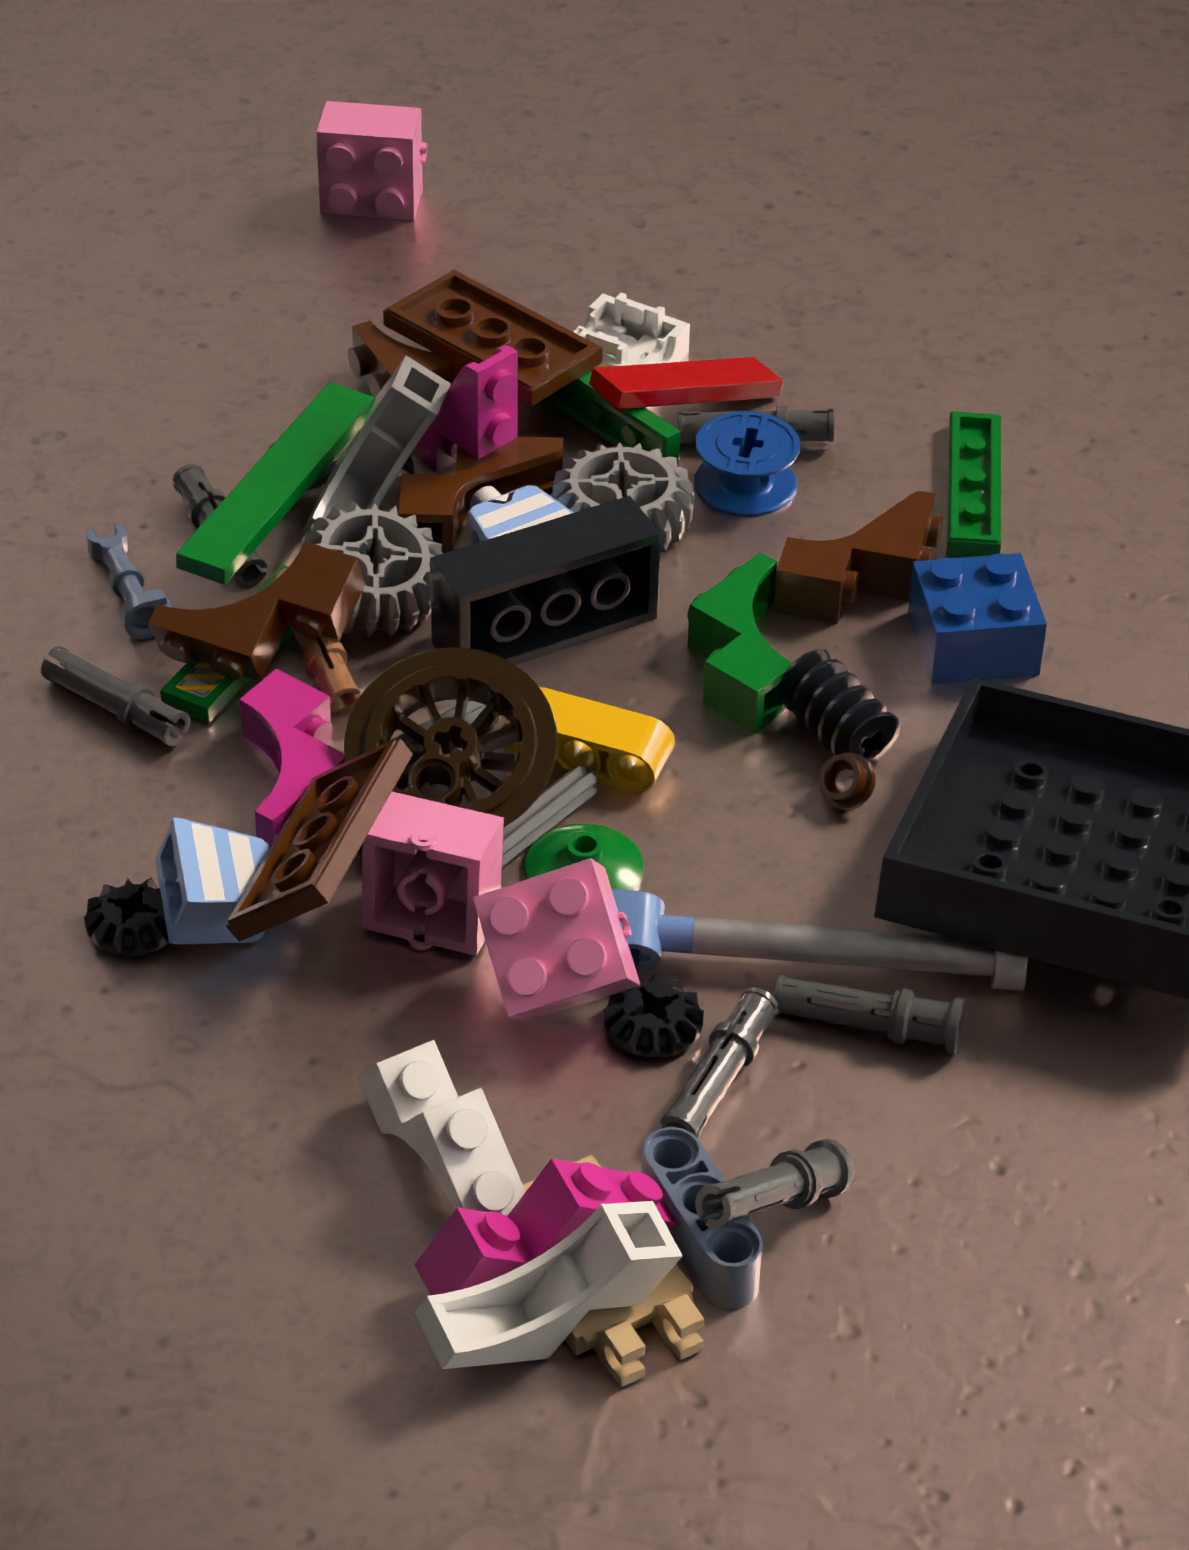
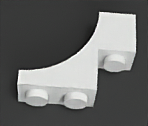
(450, 1133)
(532, 1309)

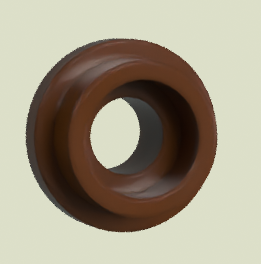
(835, 774)

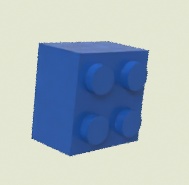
(976, 618)

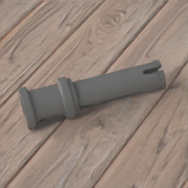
(795, 999)
(792, 1180)

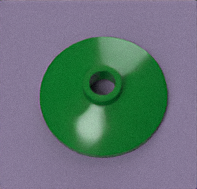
(585, 841)

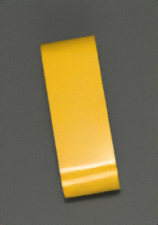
(611, 742)

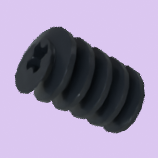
(837, 707)

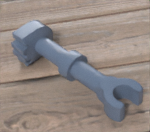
(126, 581)

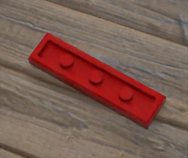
(685, 382)

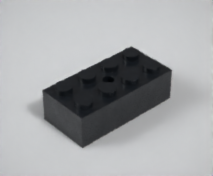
(548, 584)

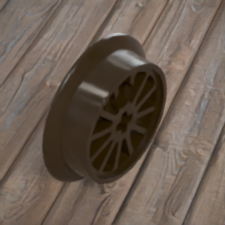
(462, 677)

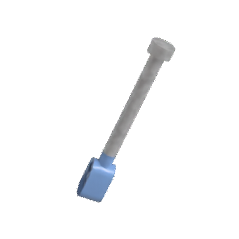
(804, 943)

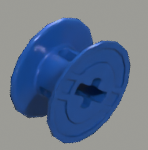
(746, 463)

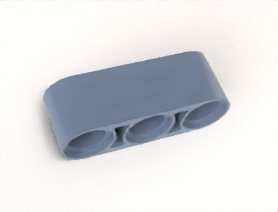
(719, 1260)

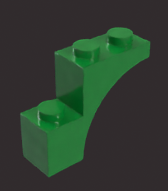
(740, 665)

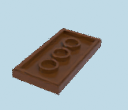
(470, 321)
(319, 840)

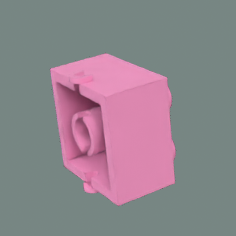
(370, 160)
(424, 870)
(557, 941)

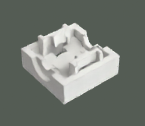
(634, 332)

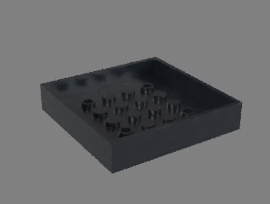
(1051, 838)

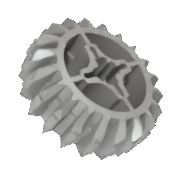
(620, 471)
(392, 561)

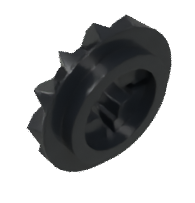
(139, 934)
(647, 1034)

